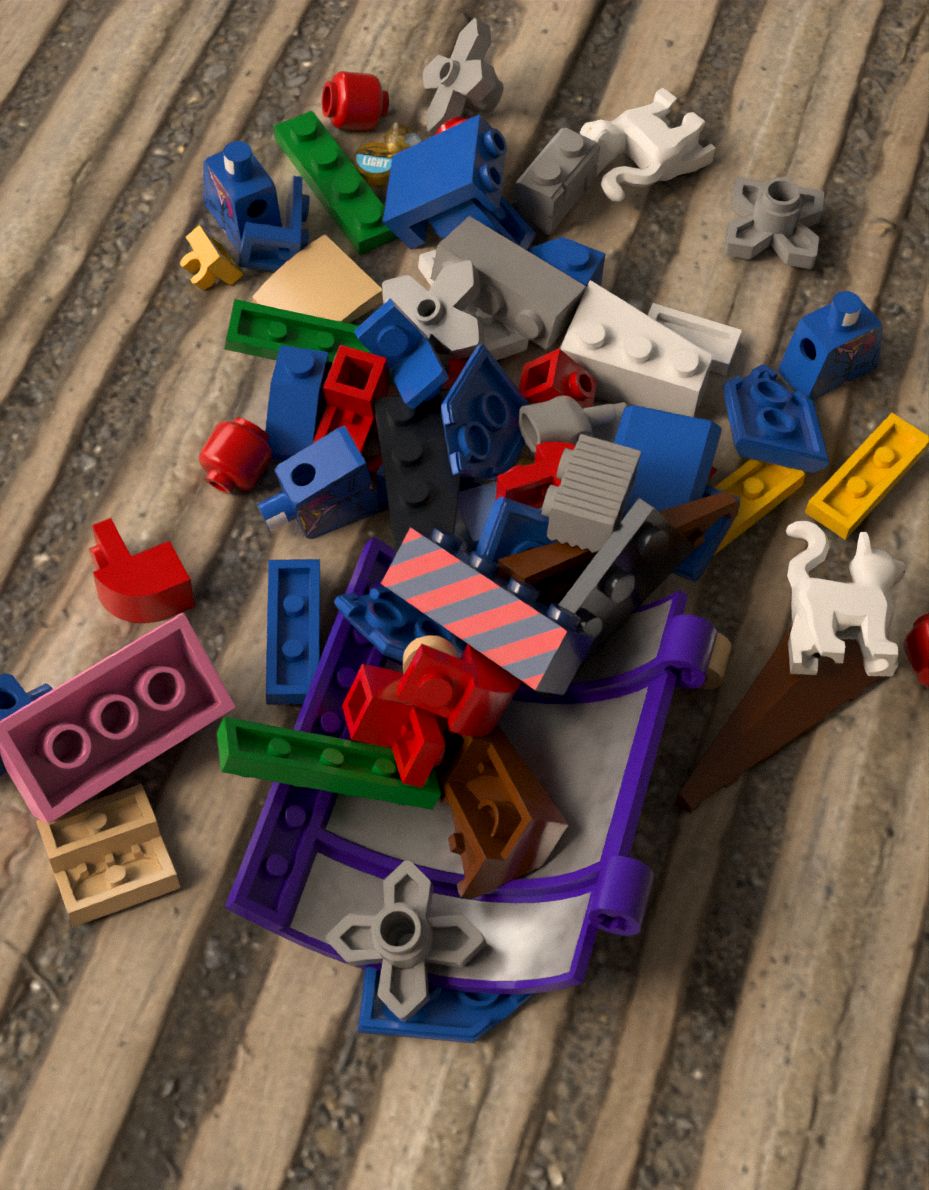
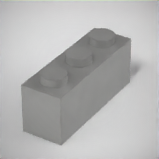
(513, 282)

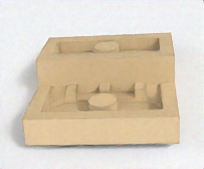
(321, 284)
(108, 855)

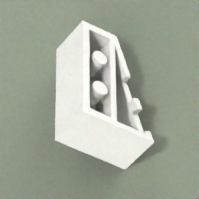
(635, 355)

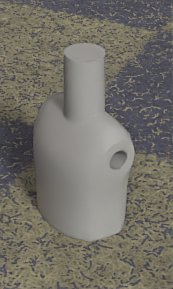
(561, 420)

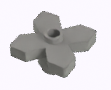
(463, 78)
(776, 217)
(441, 308)
(406, 910)

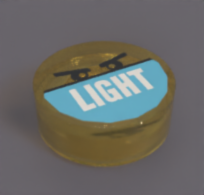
(400, 138)
(374, 163)

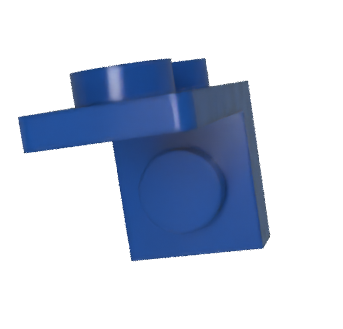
(272, 246)
(408, 353)

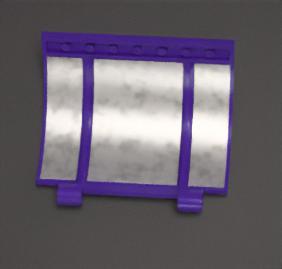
(589, 750)

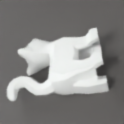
(650, 143)
(839, 610)

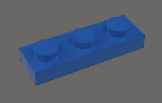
(292, 629)

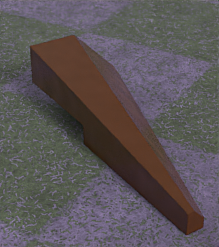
(558, 566)
(773, 716)

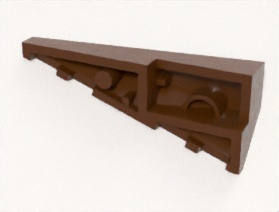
(498, 811)

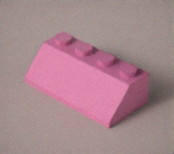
(111, 719)

